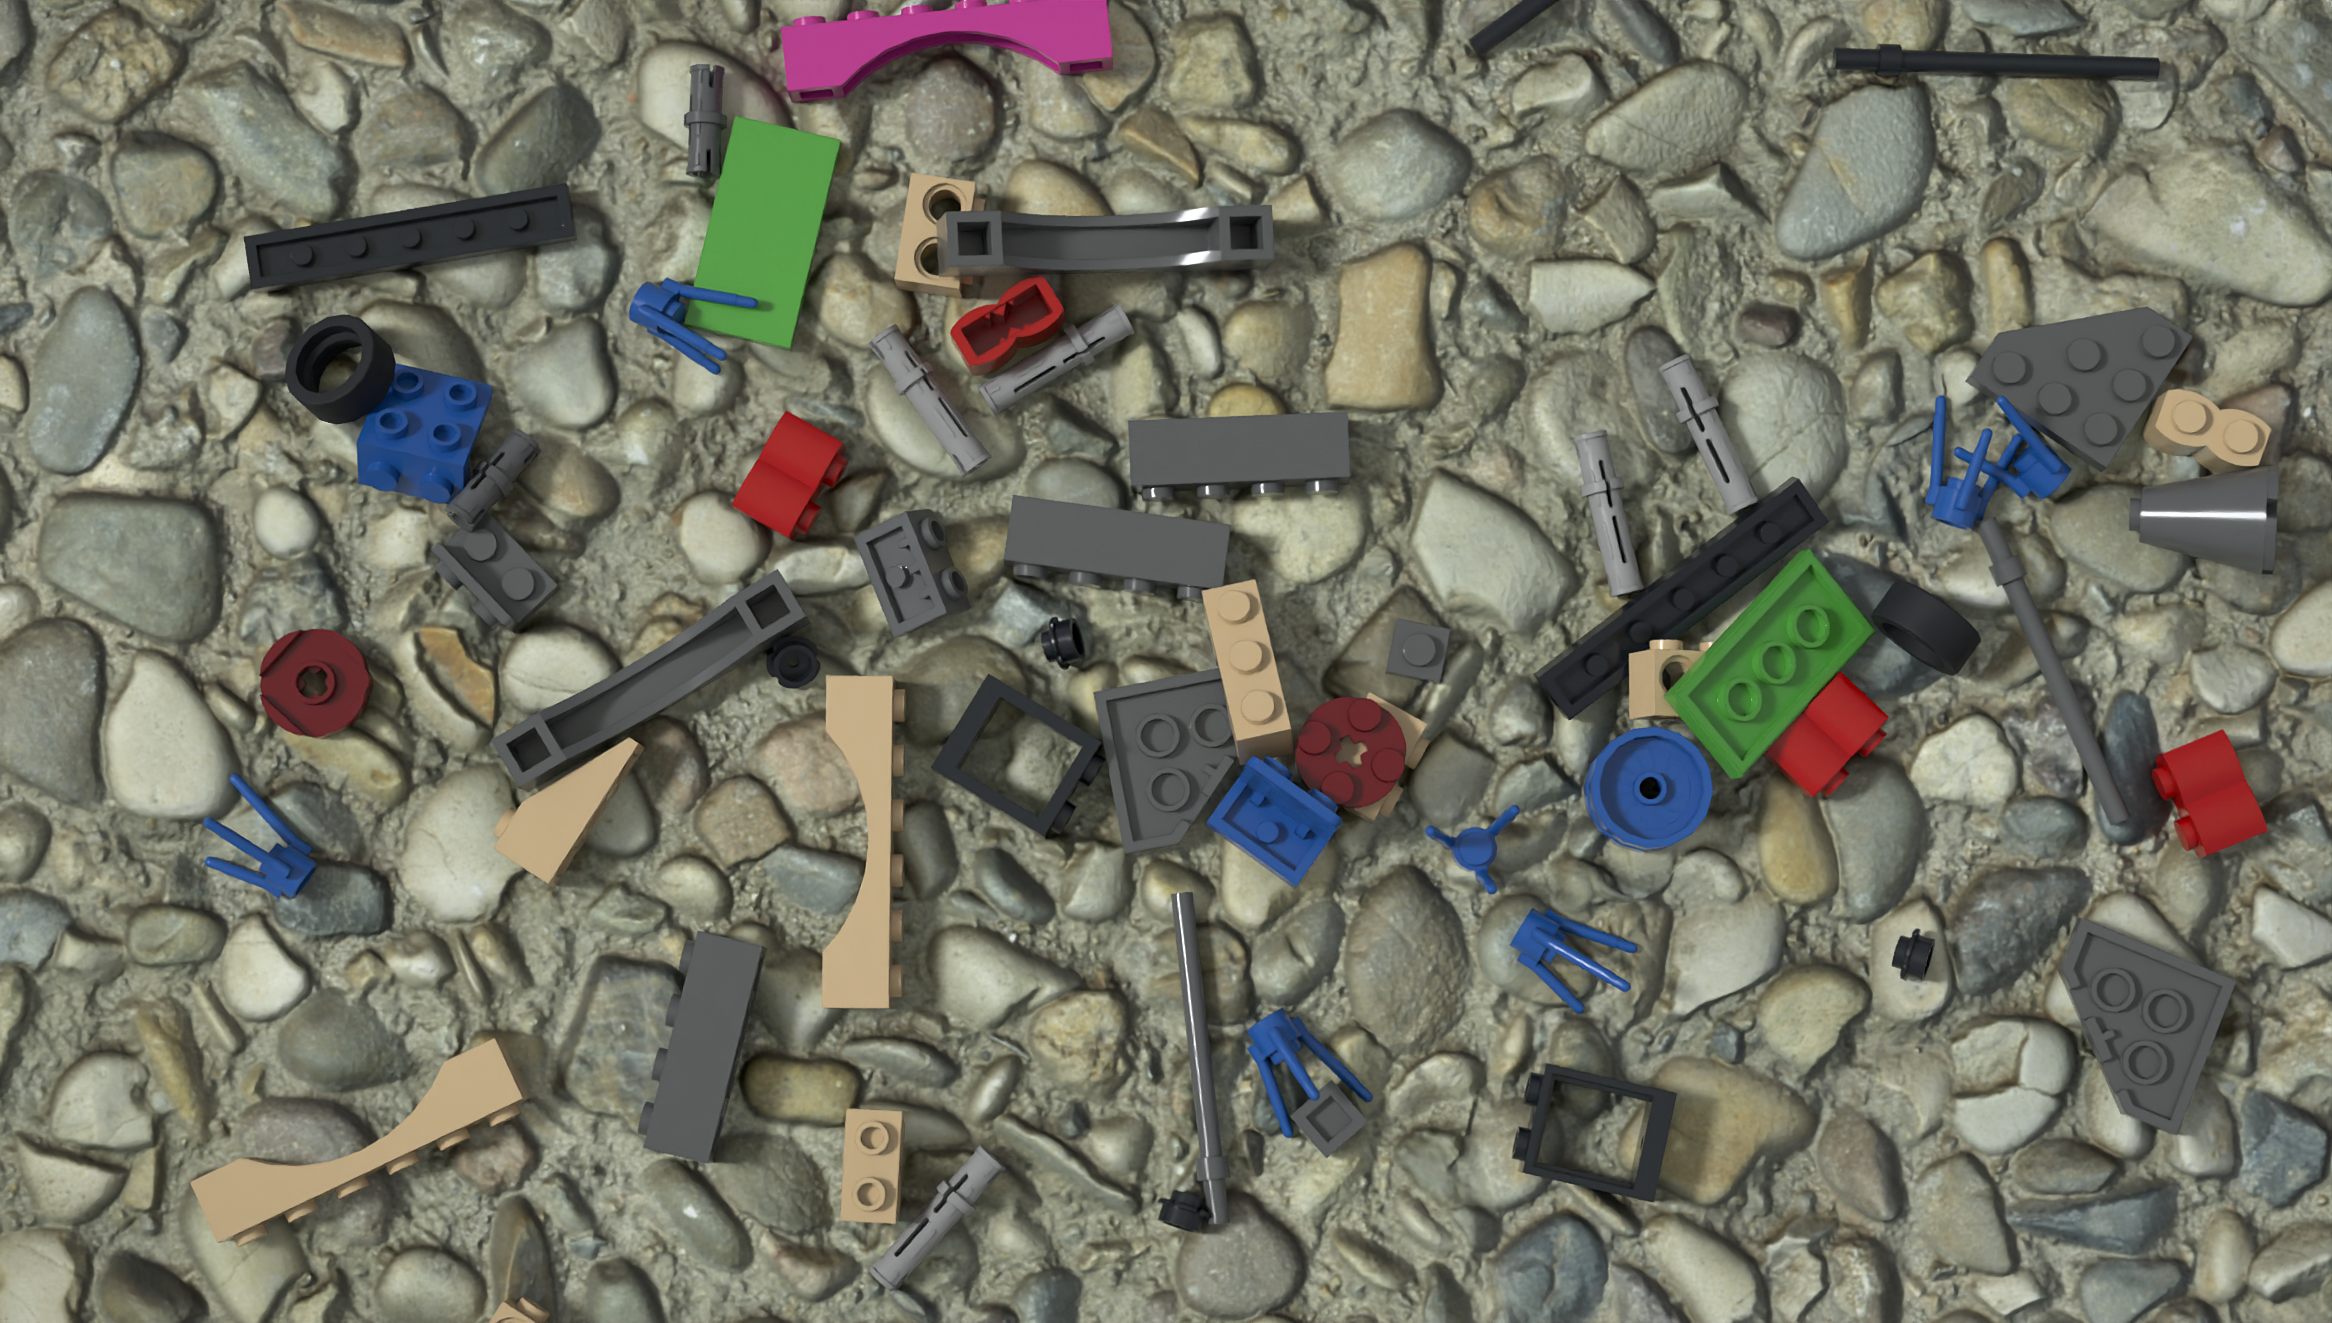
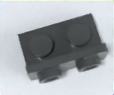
(912, 571)
(497, 572)

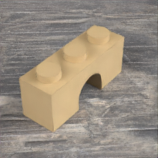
(1248, 671)

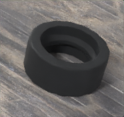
(363, 388)
(1926, 627)

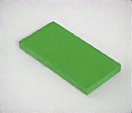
(764, 231)
(1770, 664)

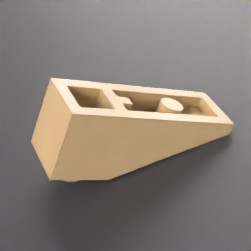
(558, 819)

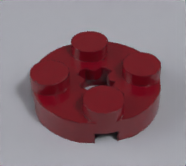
(283, 684)
(1362, 722)

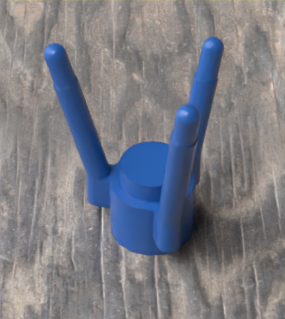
(662, 315)
(2037, 466)
(1959, 500)
(1475, 847)
(285, 868)
(1541, 939)
(1277, 1039)

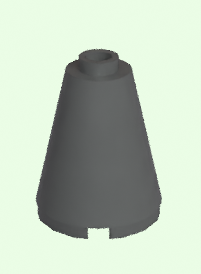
(2214, 517)

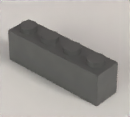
(1239, 454)
(1115, 546)
(703, 1046)

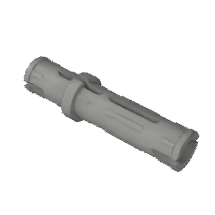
(1057, 358)
(925, 394)
(1709, 433)
(1608, 512)
(937, 1219)

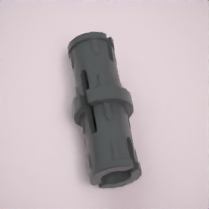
(705, 121)
(492, 480)

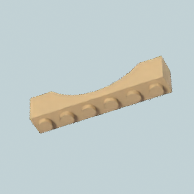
(859, 959)
(257, 1191)

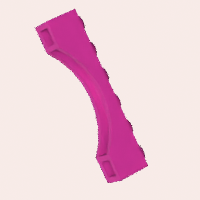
(835, 57)

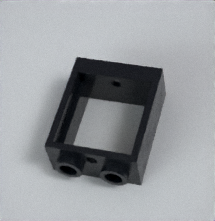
(970, 729)
(1650, 1142)

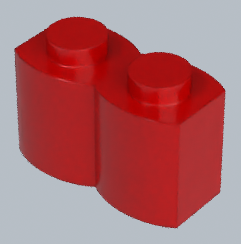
(1020, 319)
(791, 476)
(1827, 736)
(2209, 794)

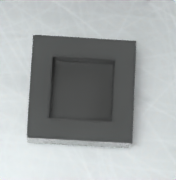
(1418, 651)
(1329, 1119)

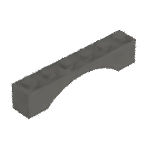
(1061, 244)
(620, 703)

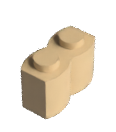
(2193, 425)

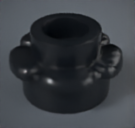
(1063, 642)
(798, 675)
(1913, 955)
(1183, 1211)

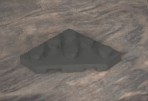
(2083, 376)
(1164, 754)
(2144, 1018)

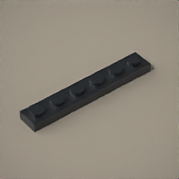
(410, 238)
(1682, 596)

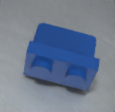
(423, 435)
(1275, 819)

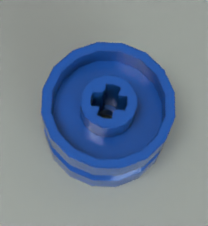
(1615, 795)

